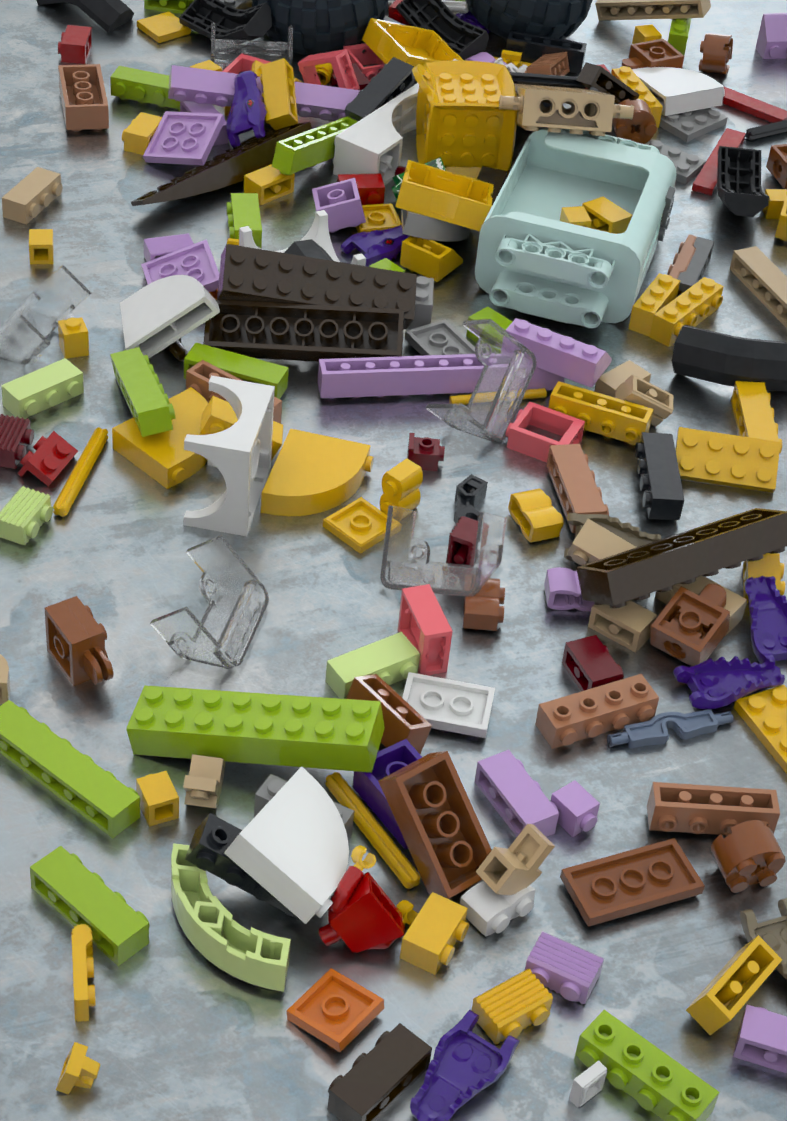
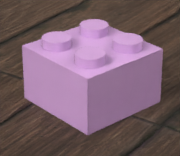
(341, 204)

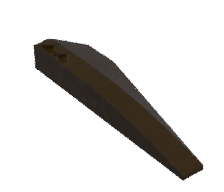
(224, 168)

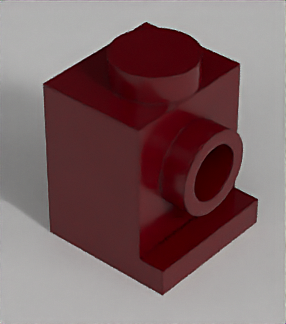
(425, 452)

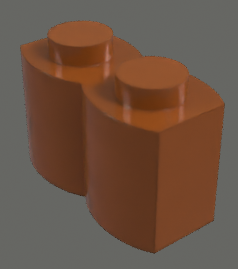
(483, 609)

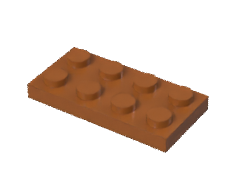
(631, 881)

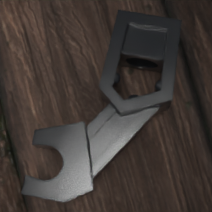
(468, 496)

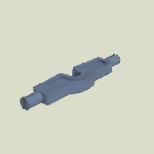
(656, 733)

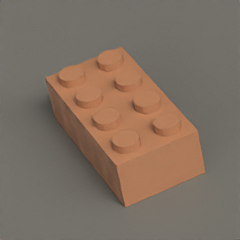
(83, 97)

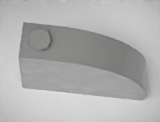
(431, 228)

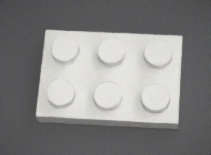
(450, 703)

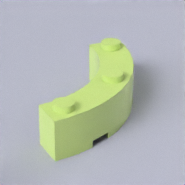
(213, 932)

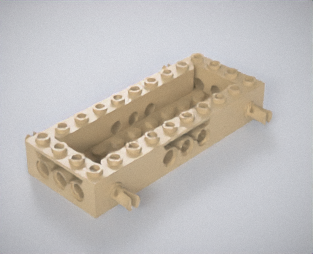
(588, 109)

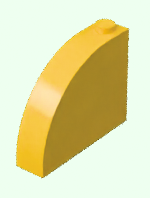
(163, 453)
(314, 474)

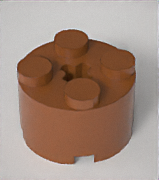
(716, 52)
(638, 129)
(748, 855)

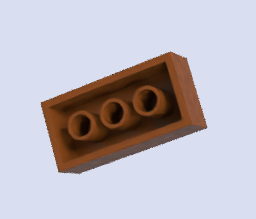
(437, 823)

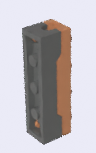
(691, 261)

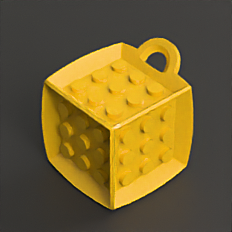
(462, 116)

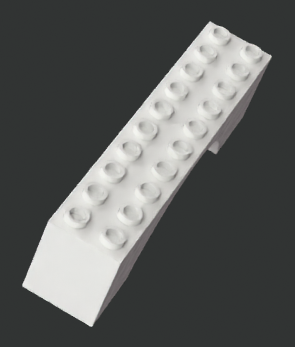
(377, 139)

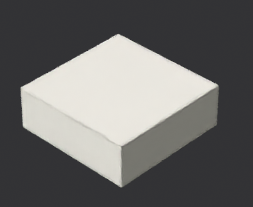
(588, 1084)

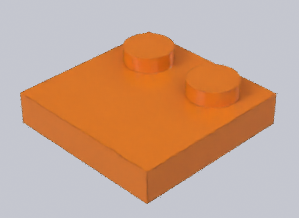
(335, 1009)

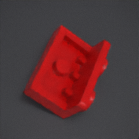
(49, 459)

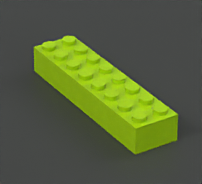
(257, 728)

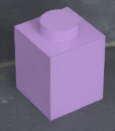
(576, 808)

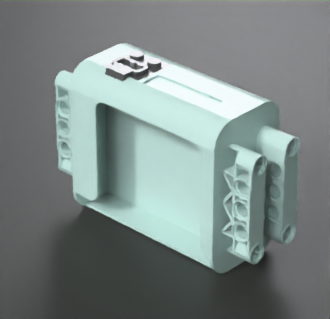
(562, 268)

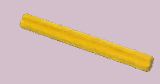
(80, 472)
(373, 831)

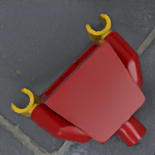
(362, 910)

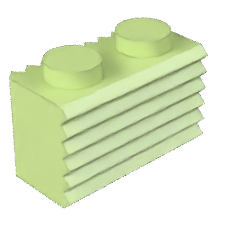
(24, 515)

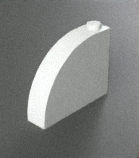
(681, 89)
(165, 312)
(296, 847)

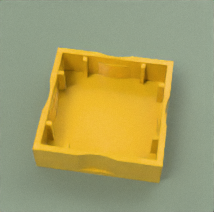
(406, 43)
(445, 195)

